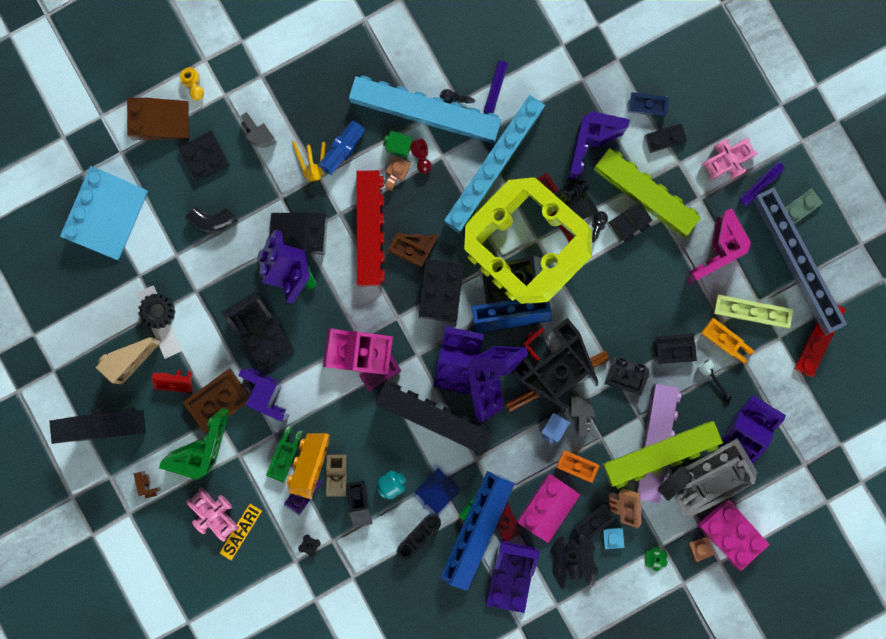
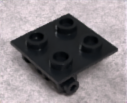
(577, 199)

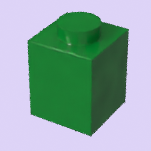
(398, 144)

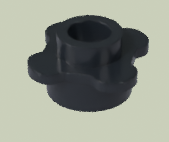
(304, 546)

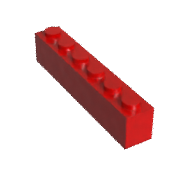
(369, 229)

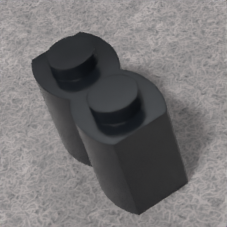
(629, 222)

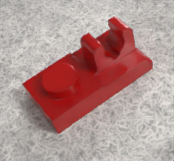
(176, 383)

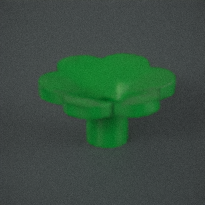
(652, 555)

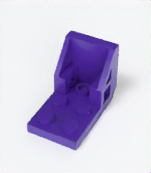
(604, 130)
(484, 378)
(512, 576)

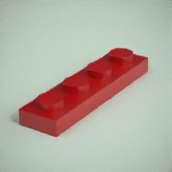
(814, 350)

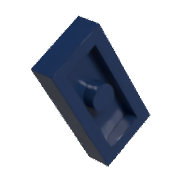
(648, 104)

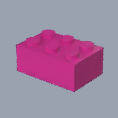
(733, 534)

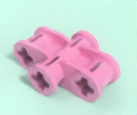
(729, 159)
(216, 519)

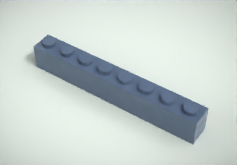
(799, 261)

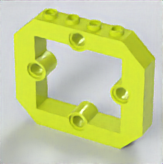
(504, 203)

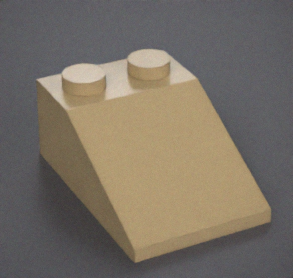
(123, 362)

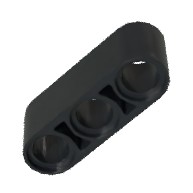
(416, 545)

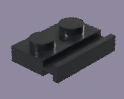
(675, 348)

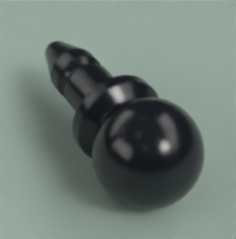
(450, 96)
(599, 220)

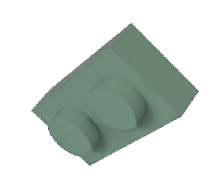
(803, 205)

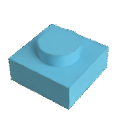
(613, 538)

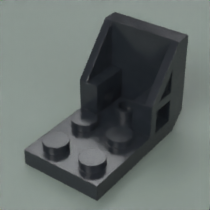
(259, 330)

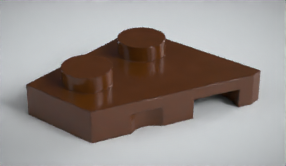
(413, 247)

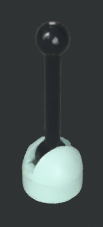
(708, 368)

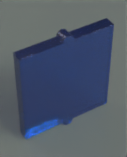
(437, 491)

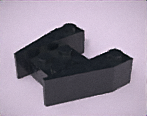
(559, 371)
(97, 425)

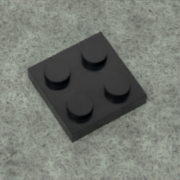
(203, 156)

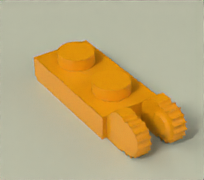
(726, 340)

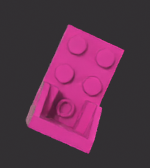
(727, 234)

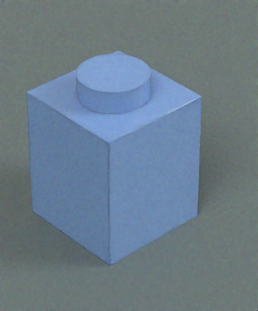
(554, 428)

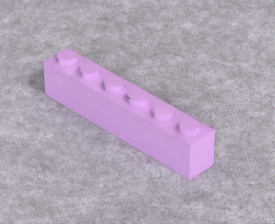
(658, 427)

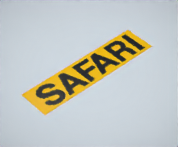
(238, 536)

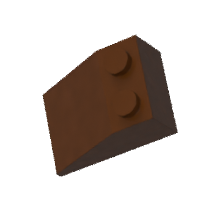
(157, 119)

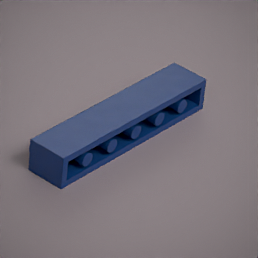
(477, 530)

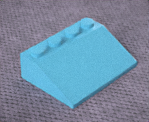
(104, 213)

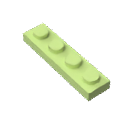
(753, 311)

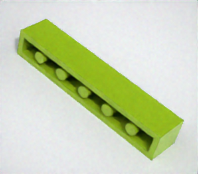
(652, 196)
(662, 453)

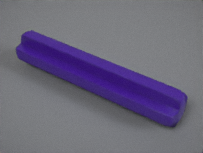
(495, 87)
(762, 183)

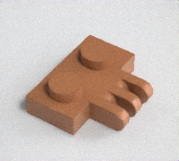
(627, 505)

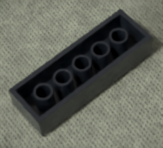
(433, 418)

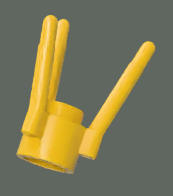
(312, 172)

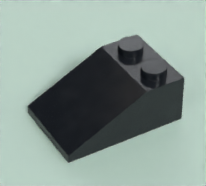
(302, 230)
(524, 269)

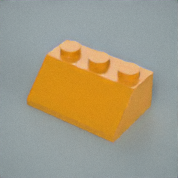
(308, 464)

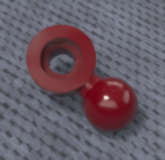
(420, 151)

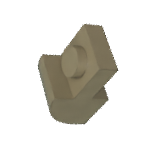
(336, 475)

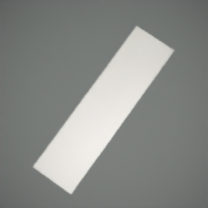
(169, 343)

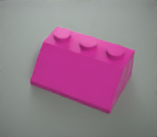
(548, 508)

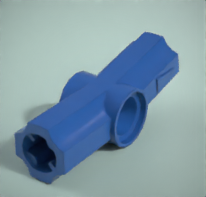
(342, 148)

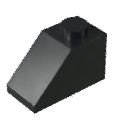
(358, 504)

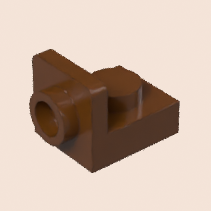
(142, 483)

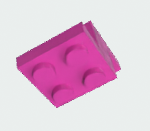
(357, 351)

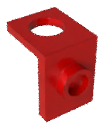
(530, 337)

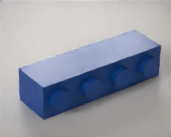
(509, 315)

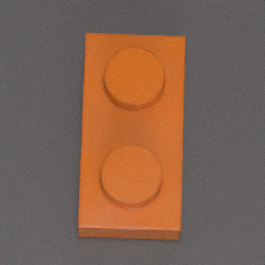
(577, 466)

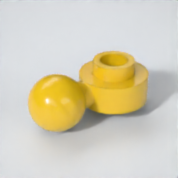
(196, 92)

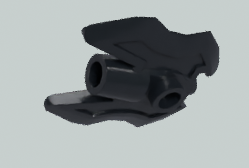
(575, 558)

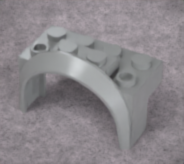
(716, 478)

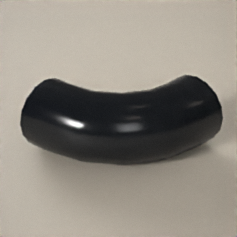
(211, 223)

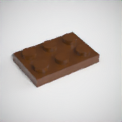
(222, 392)

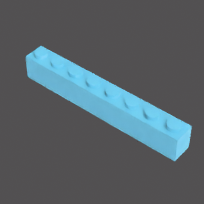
(425, 110)
(494, 164)

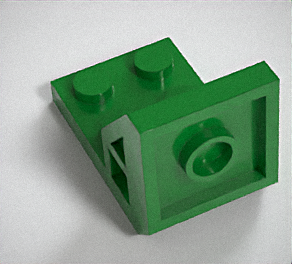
(191, 459)

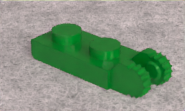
(284, 456)

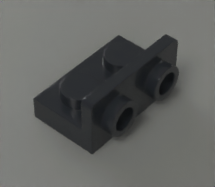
(627, 375)

